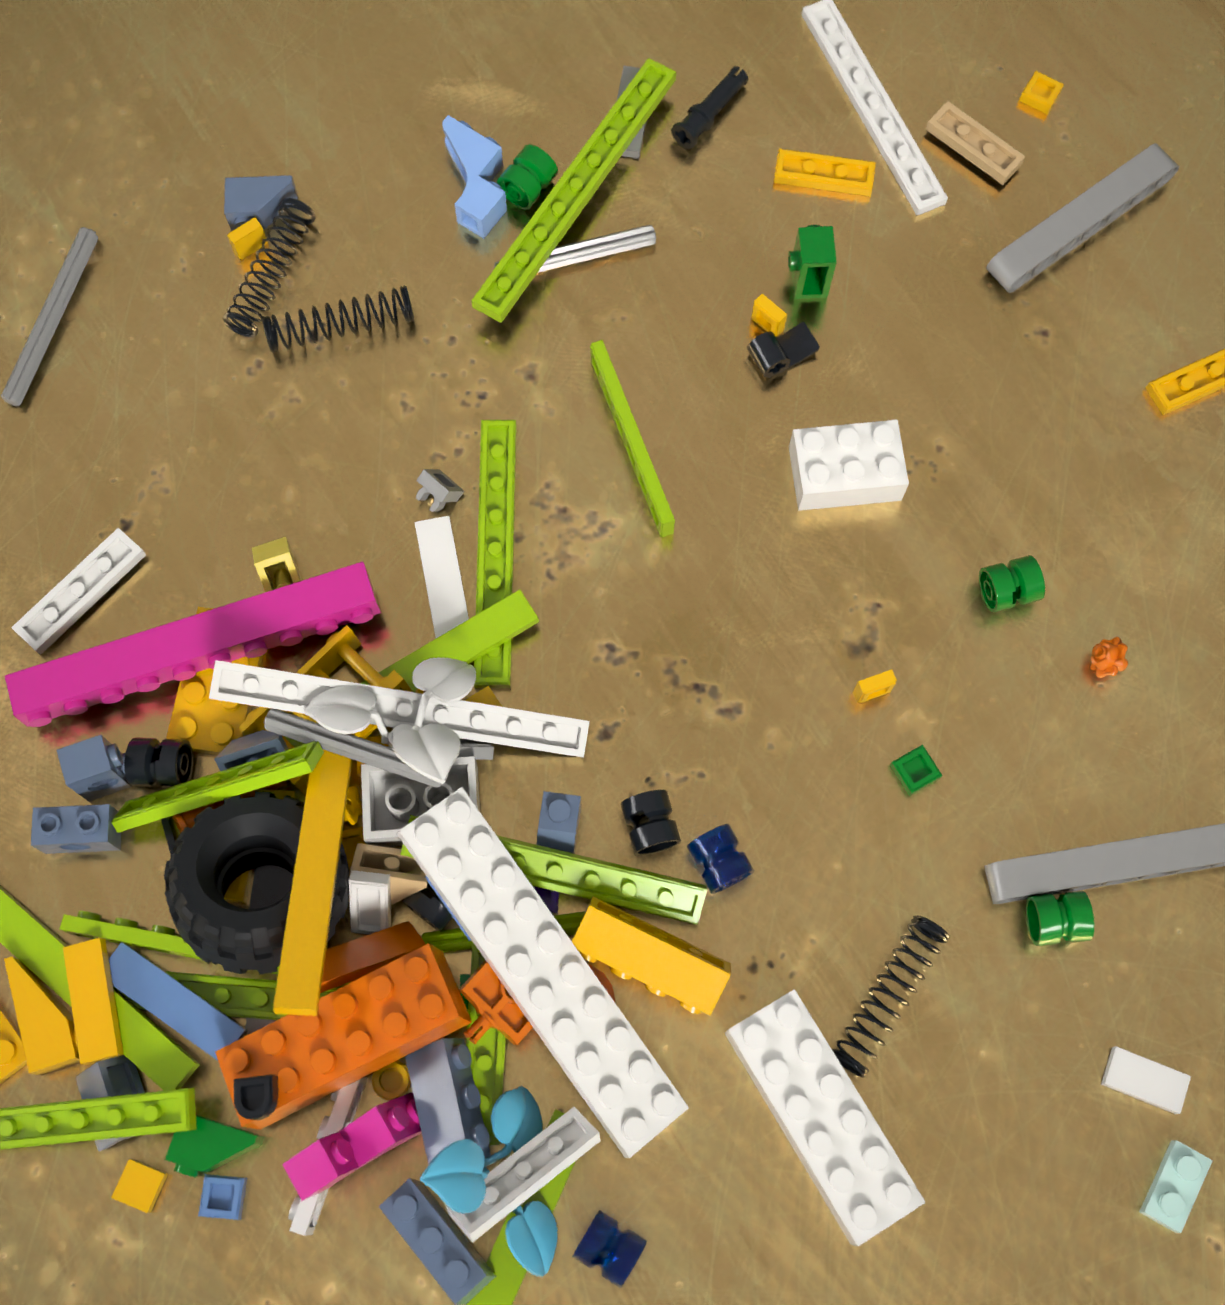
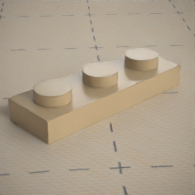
(975, 142)

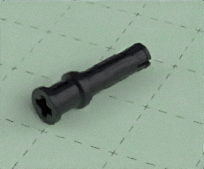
(701, 116)

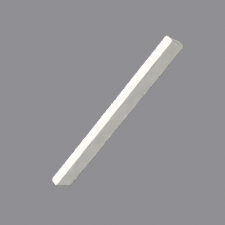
(874, 107)

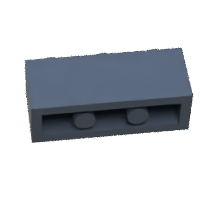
(446, 1096)
(437, 1241)

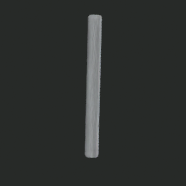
(49, 317)

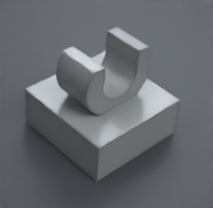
(440, 486)

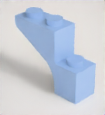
(478, 162)

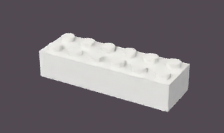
(824, 1118)

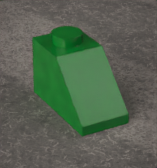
(209, 1146)

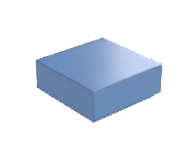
(222, 1197)

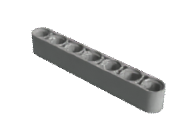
(1082, 218)
(1107, 864)

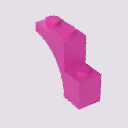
(353, 1146)

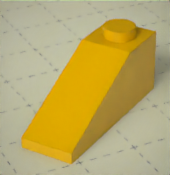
(43, 1022)

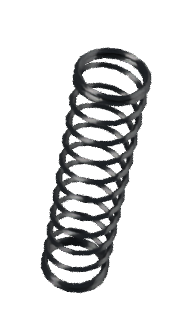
(297, 204)
(271, 331)
(930, 930)

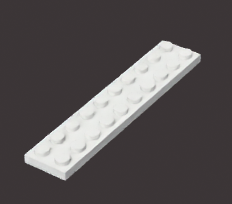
(543, 972)

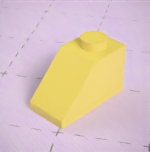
(275, 564)

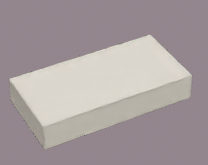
(369, 902)
(1146, 1080)

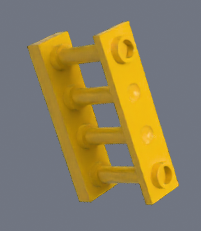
(338, 648)

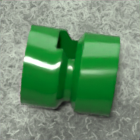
(527, 176)
(1017, 582)
(1067, 918)

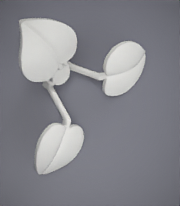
(425, 749)

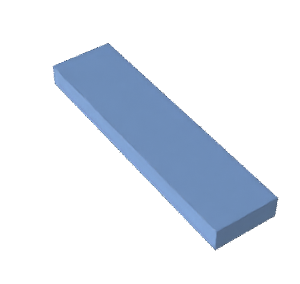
(172, 1001)

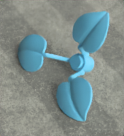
(460, 1172)

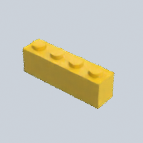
(651, 956)

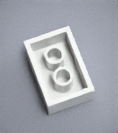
(848, 465)
(392, 798)

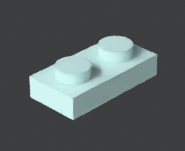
(1176, 1186)

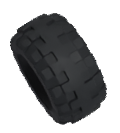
(218, 851)

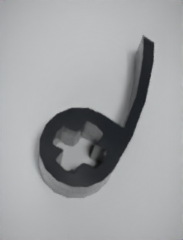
(781, 353)

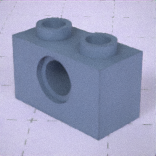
(93, 768)
(74, 829)

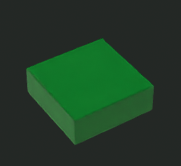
(916, 770)

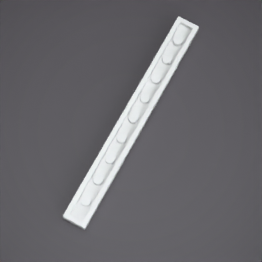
(467, 719)

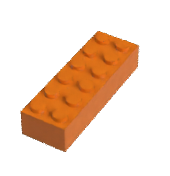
(353, 1033)

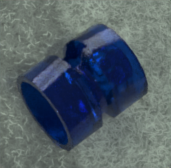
(720, 859)
(610, 1249)

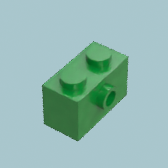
(812, 262)

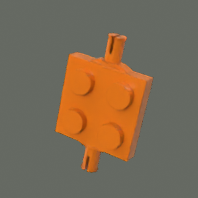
(493, 1006)

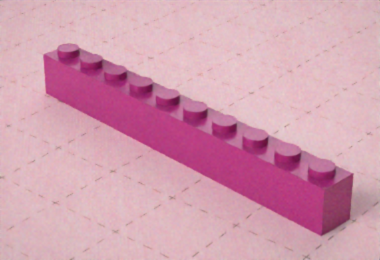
(191, 645)

